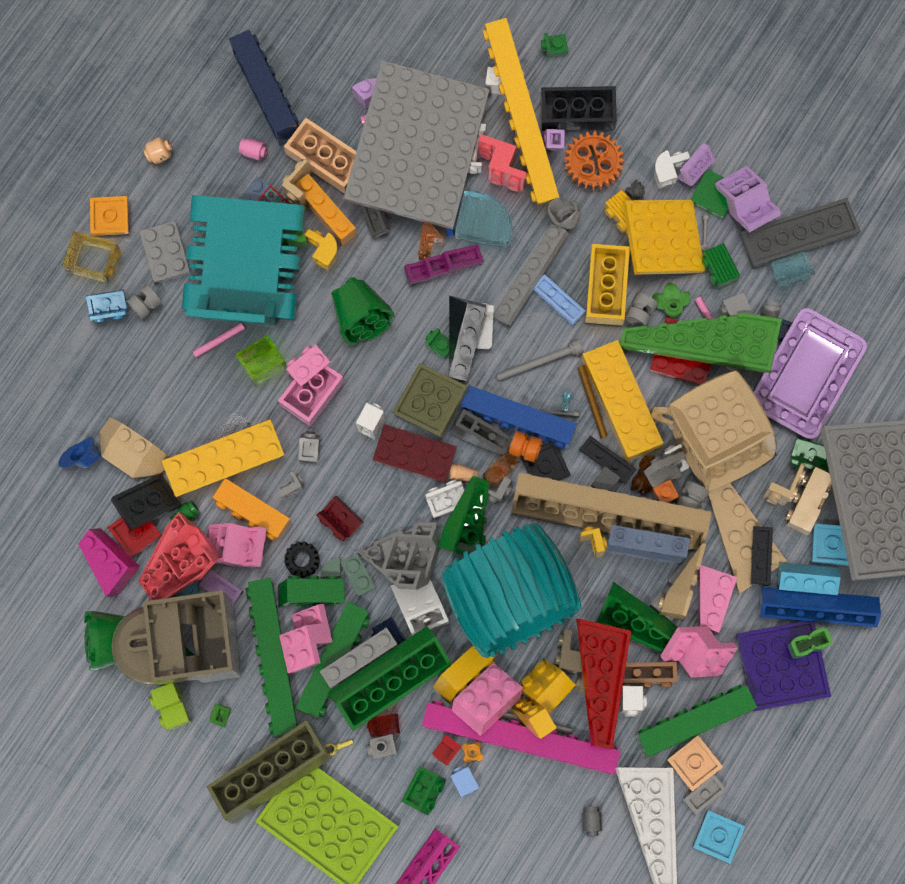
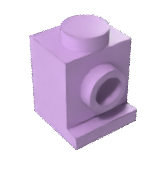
(553, 139)

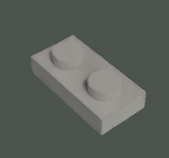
(704, 794)

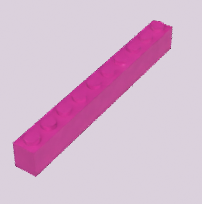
(521, 739)

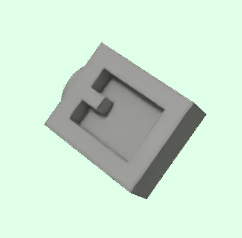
(309, 446)
(290, 489)

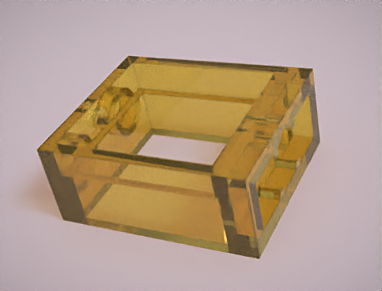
(74, 249)

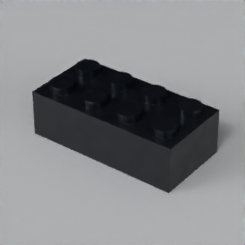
(578, 108)

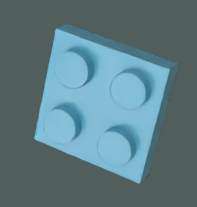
(828, 545)
(718, 837)

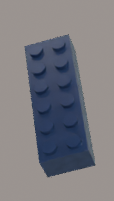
(264, 86)

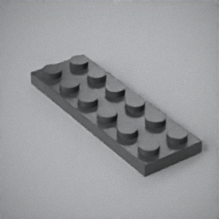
(801, 232)

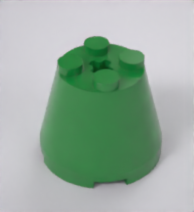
(360, 311)
(98, 638)

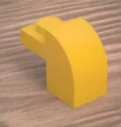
(326, 248)

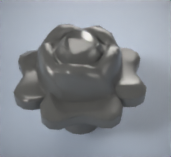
(636, 190)

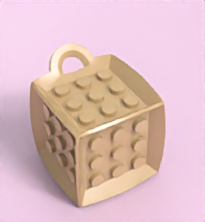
(720, 429)

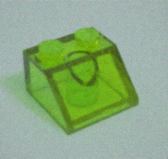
(261, 360)

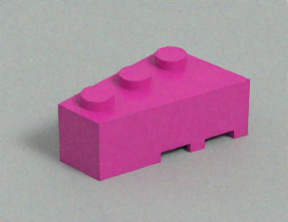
(108, 561)

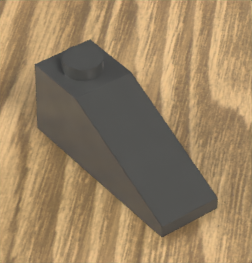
(480, 433)

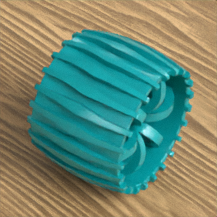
(511, 590)

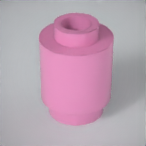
(253, 149)

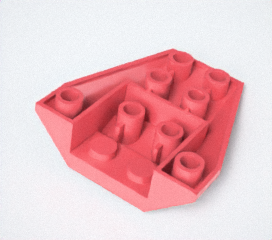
(178, 559)

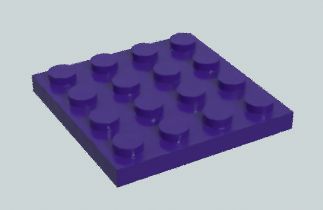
(773, 674)

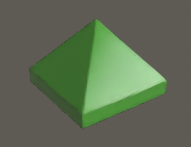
(219, 715)

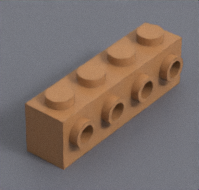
(651, 673)

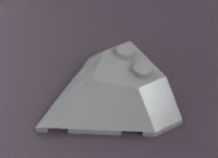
(406, 556)

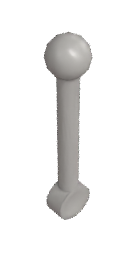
(705, 217)
(574, 414)

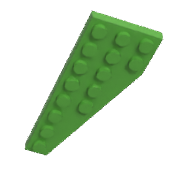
(731, 341)

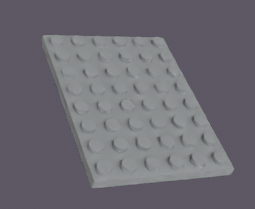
(416, 144)
(869, 494)

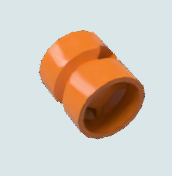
(525, 446)

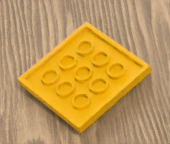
(663, 236)

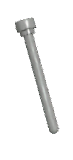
(573, 348)

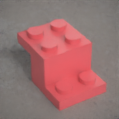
(501, 164)

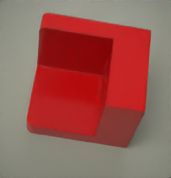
(446, 750)

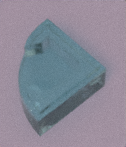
(565, 402)

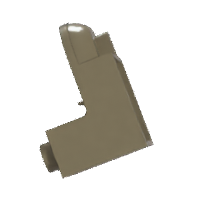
(152, 645)

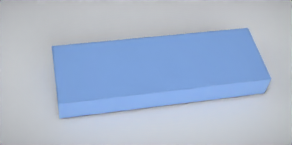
(559, 300)

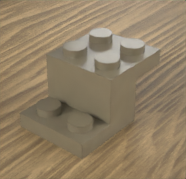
(570, 660)

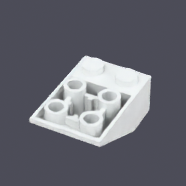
(421, 608)

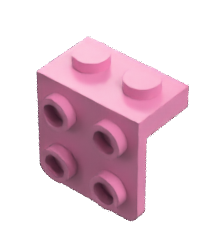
(307, 365)

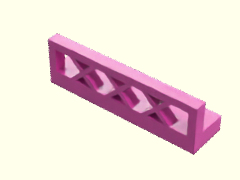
(429, 853)

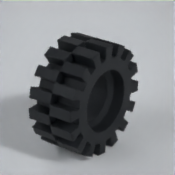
(298, 548)

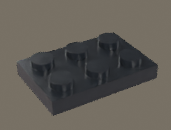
(145, 502)

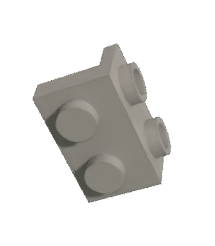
(665, 468)

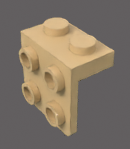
(291, 192)
(779, 495)

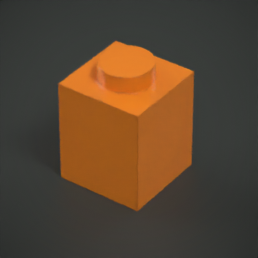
(665, 492)

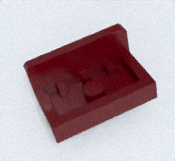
(340, 519)

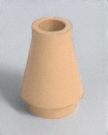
(461, 473)

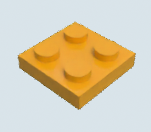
(109, 215)

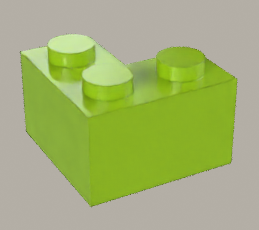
(171, 706)

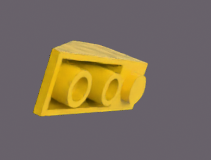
(534, 717)

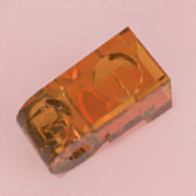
(499, 469)

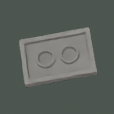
(165, 252)

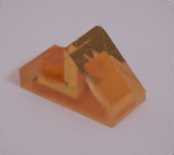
(428, 236)

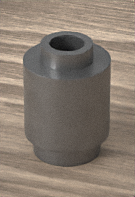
(591, 821)

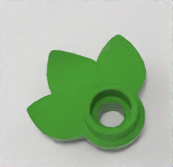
(672, 297)

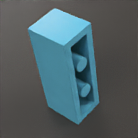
(808, 578)

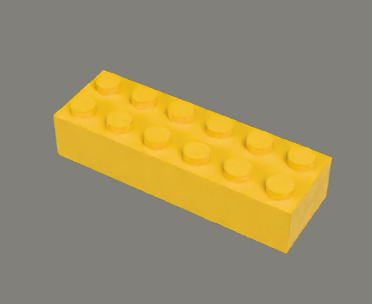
(622, 401)
(222, 457)

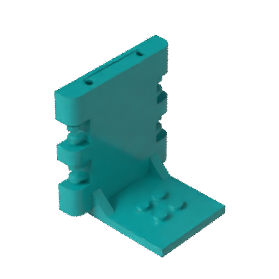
(242, 260)

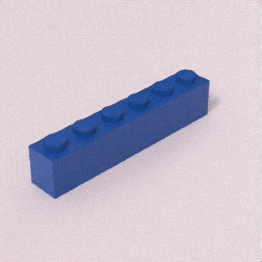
(519, 417)
(822, 608)

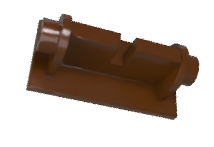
(640, 481)

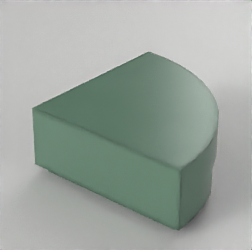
(331, 568)

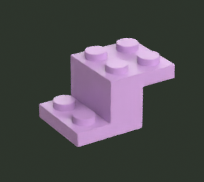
(748, 198)

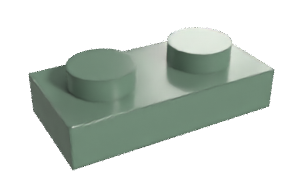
(358, 575)

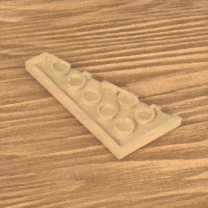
(735, 529)

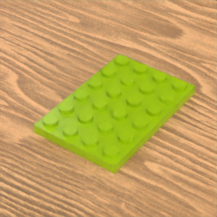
(328, 826)

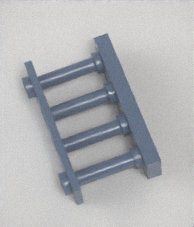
(647, 544)

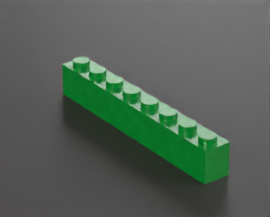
(269, 648)

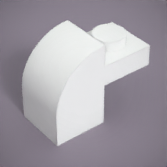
(665, 167)

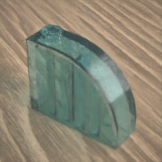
(483, 220)

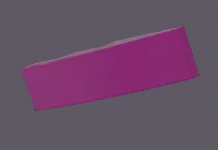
(444, 264)

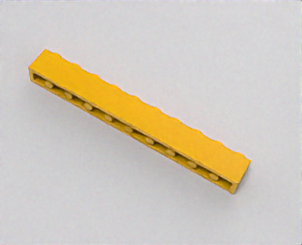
(521, 111)

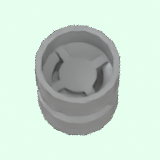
(144, 301)
(641, 309)
(692, 495)

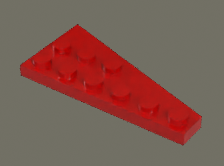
(603, 669)

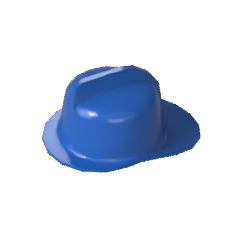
(80, 454)

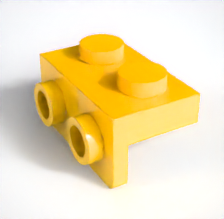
(597, 541)

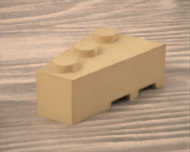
(809, 501)

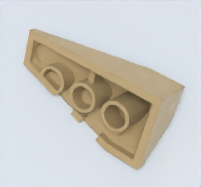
(678, 598)

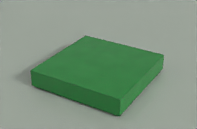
(708, 197)

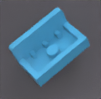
(107, 305)

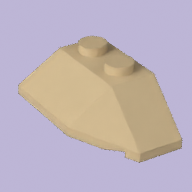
(130, 450)

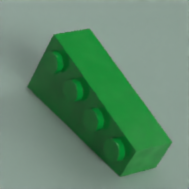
(631, 614)

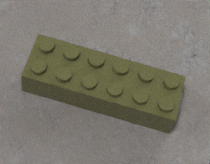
(269, 772)

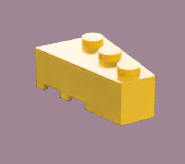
(461, 674)

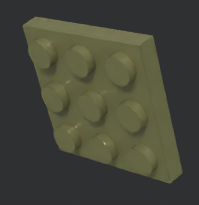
(430, 400)

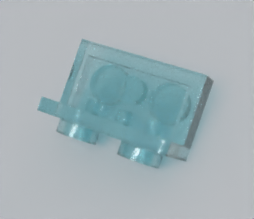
(791, 268)

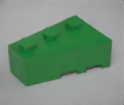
(311, 591)

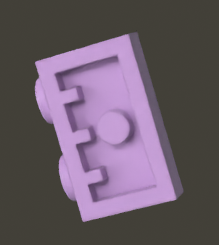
(696, 165)

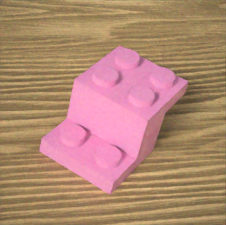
(237, 544)
(302, 643)
(699, 651)

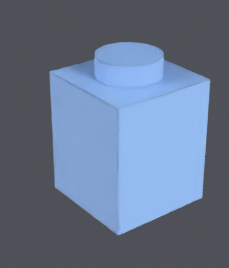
(464, 781)

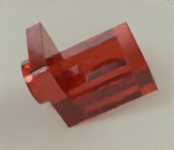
(383, 725)

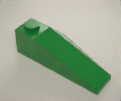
(467, 520)

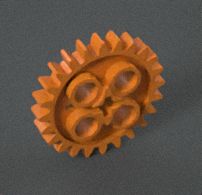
(610, 157)

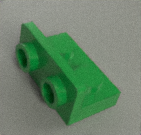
(424, 790)

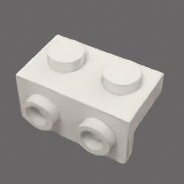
(444, 500)

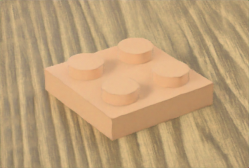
(694, 763)

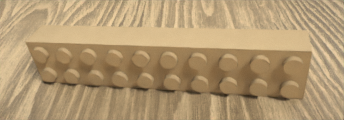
(601, 508)

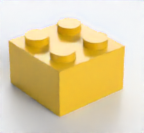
(547, 685)

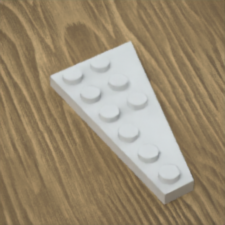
(652, 810)

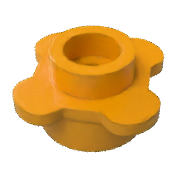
(467, 748)

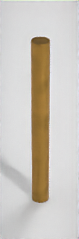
(592, 402)

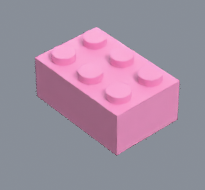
(313, 397)
(487, 699)

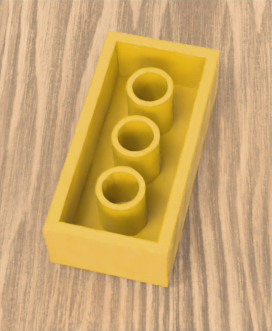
(607, 284)

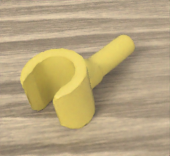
(339, 746)

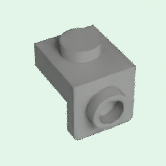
(504, 490)

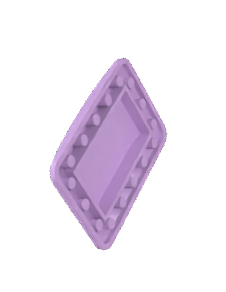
(809, 372)

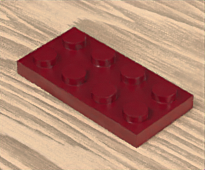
(414, 453)

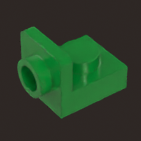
(554, 45)
(438, 343)

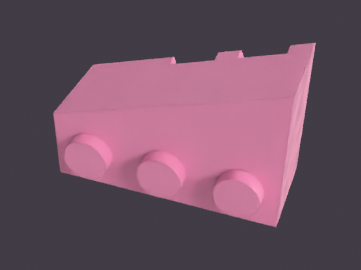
(713, 597)

